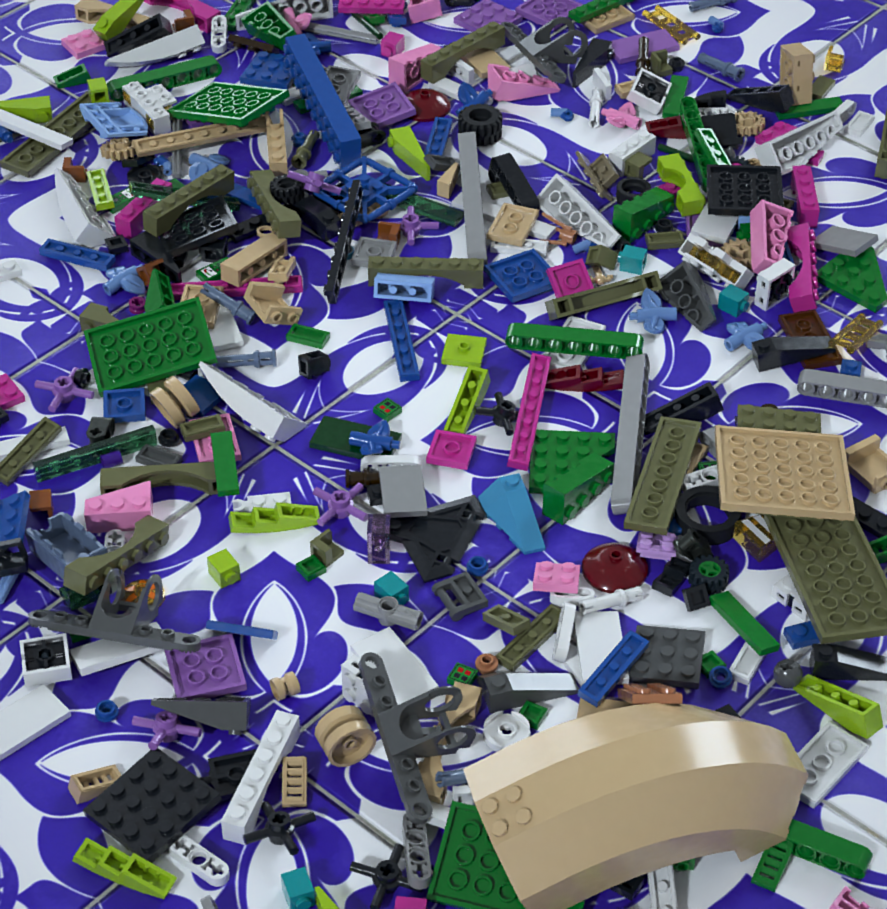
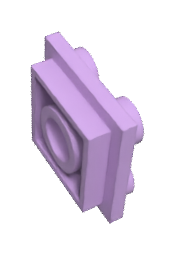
(656, 545)

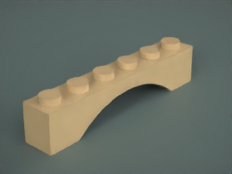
(91, 11)
(463, 715)

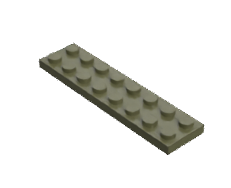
(33, 154)
(663, 476)

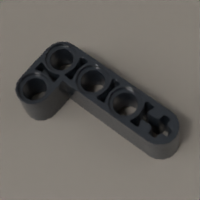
(506, 170)

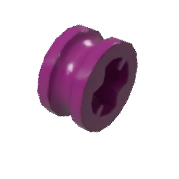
(137, 301)

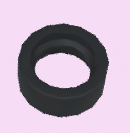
(631, 184)

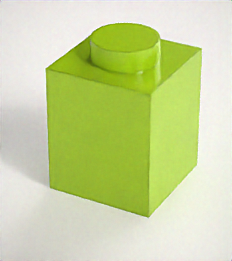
(98, 90)
(223, 568)

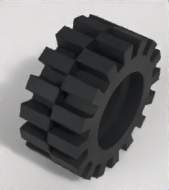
(286, 189)

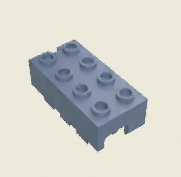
(63, 543)

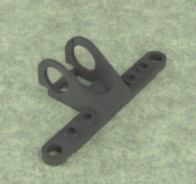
(543, 51)
(129, 627)
(404, 736)

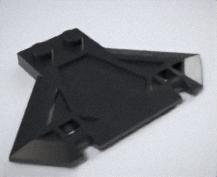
(439, 536)

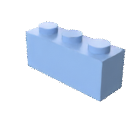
(404, 287)

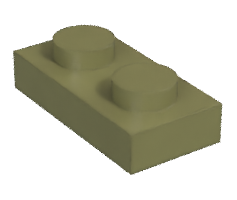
(506, 620)

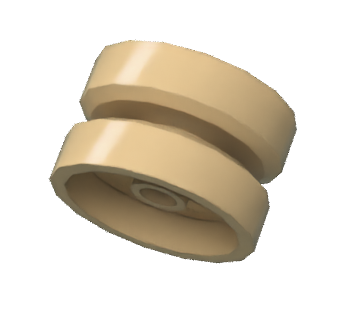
(174, 401)
(345, 736)

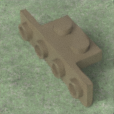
(601, 173)

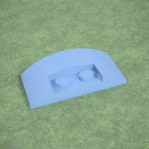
(113, 120)

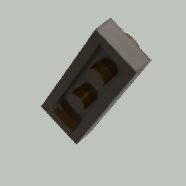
(252, 45)

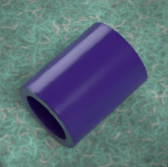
(111, 459)

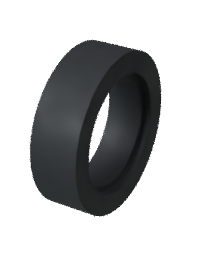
(705, 496)

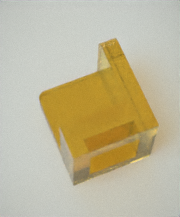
(833, 61)

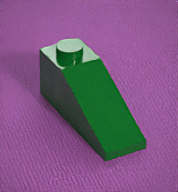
(159, 291)

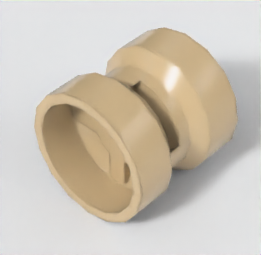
(284, 686)

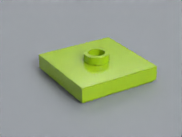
(463, 350)

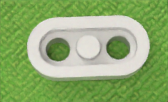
(583, 594)

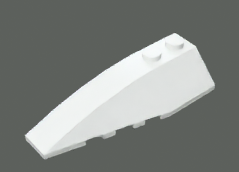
(318, 8)
(162, 49)
(799, 144)
(571, 208)
(79, 213)
(252, 407)

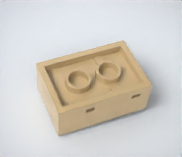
(797, 71)

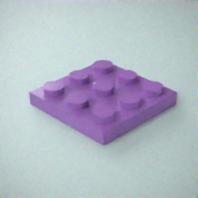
(546, 10)
(486, 12)
(384, 105)
(209, 672)

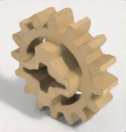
(749, 123)
(118, 149)
(739, 250)

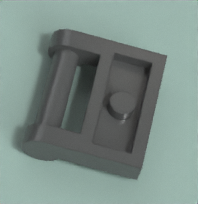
(465, 591)

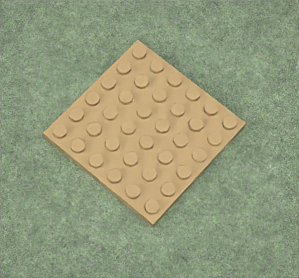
(783, 473)

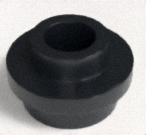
(677, 64)
(664, 225)
(82, 377)
(168, 437)

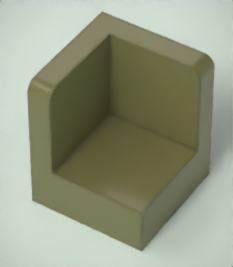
(659, 63)
(635, 164)
(601, 256)
(325, 549)

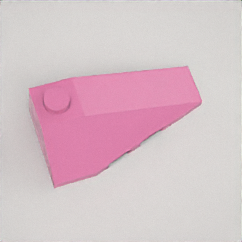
(514, 86)

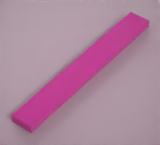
(292, 285)
(529, 412)

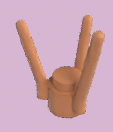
(567, 234)

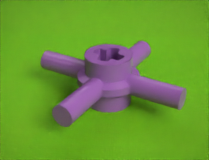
(314, 182)
(412, 225)
(64, 390)
(340, 504)
(165, 728)

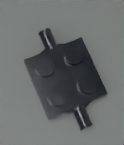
(228, 772)

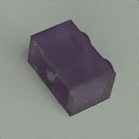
(379, 538)

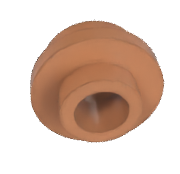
(486, 663)

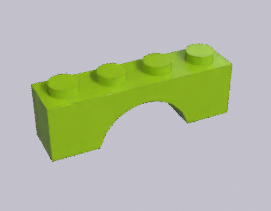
(674, 170)

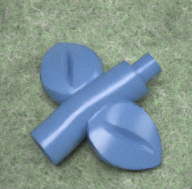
(203, 164)
(124, 278)
(653, 313)
(743, 334)

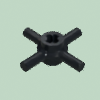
(502, 413)
(279, 828)
(385, 876)

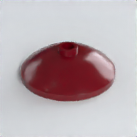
(428, 104)
(614, 567)

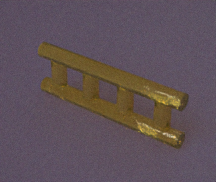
(669, 18)
(855, 327)

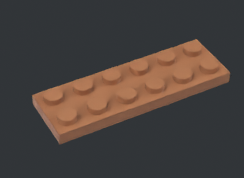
(653, 693)

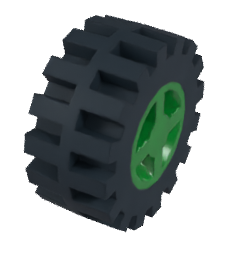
(711, 572)

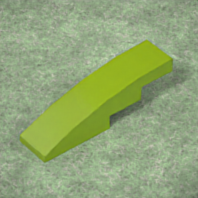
(268, 520)
(125, 870)

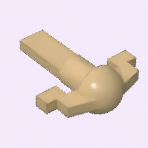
(599, 278)

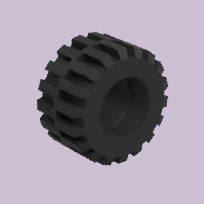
(483, 120)

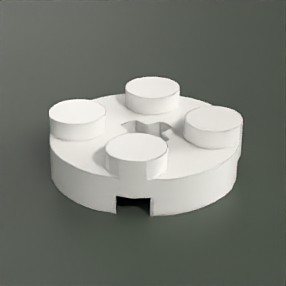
(497, 722)

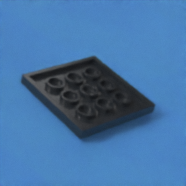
(741, 187)
(199, 226)
(152, 805)

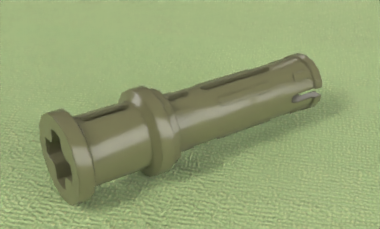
(303, 152)

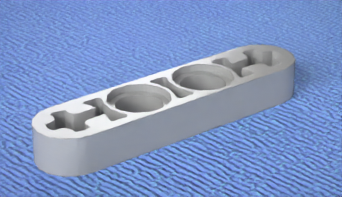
(416, 849)

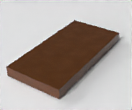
(809, 324)

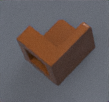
(185, 22)
(76, 172)
(389, 231)
(145, 270)
(41, 501)

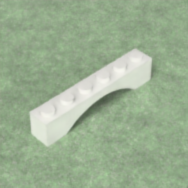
(246, 803)

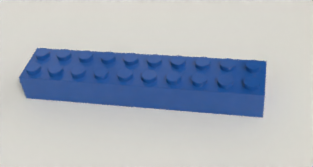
(322, 100)

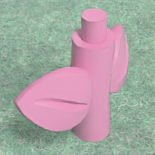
(300, 22)
(623, 117)

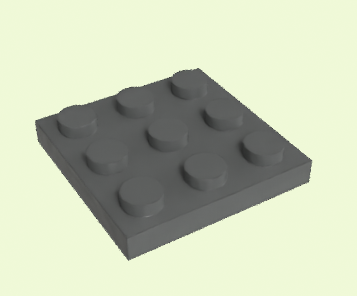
(671, 658)

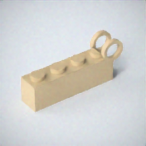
(276, 146)
(253, 258)

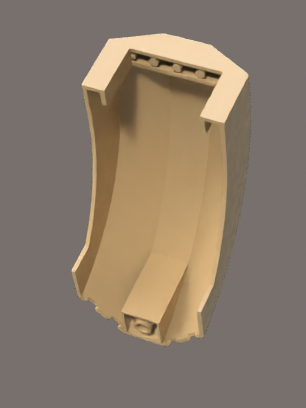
(632, 796)

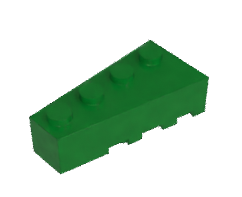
(268, 25)
(642, 213)
(576, 487)

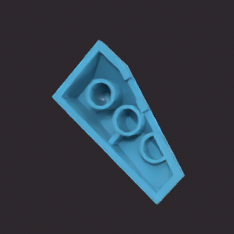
(511, 510)

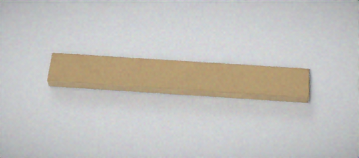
(196, 137)

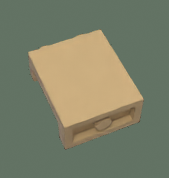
(268, 303)
(868, 463)

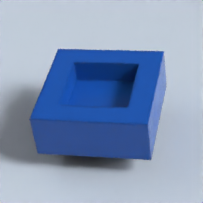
(396, 20)
(851, 367)

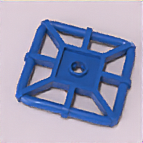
(373, 189)

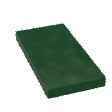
(334, 434)

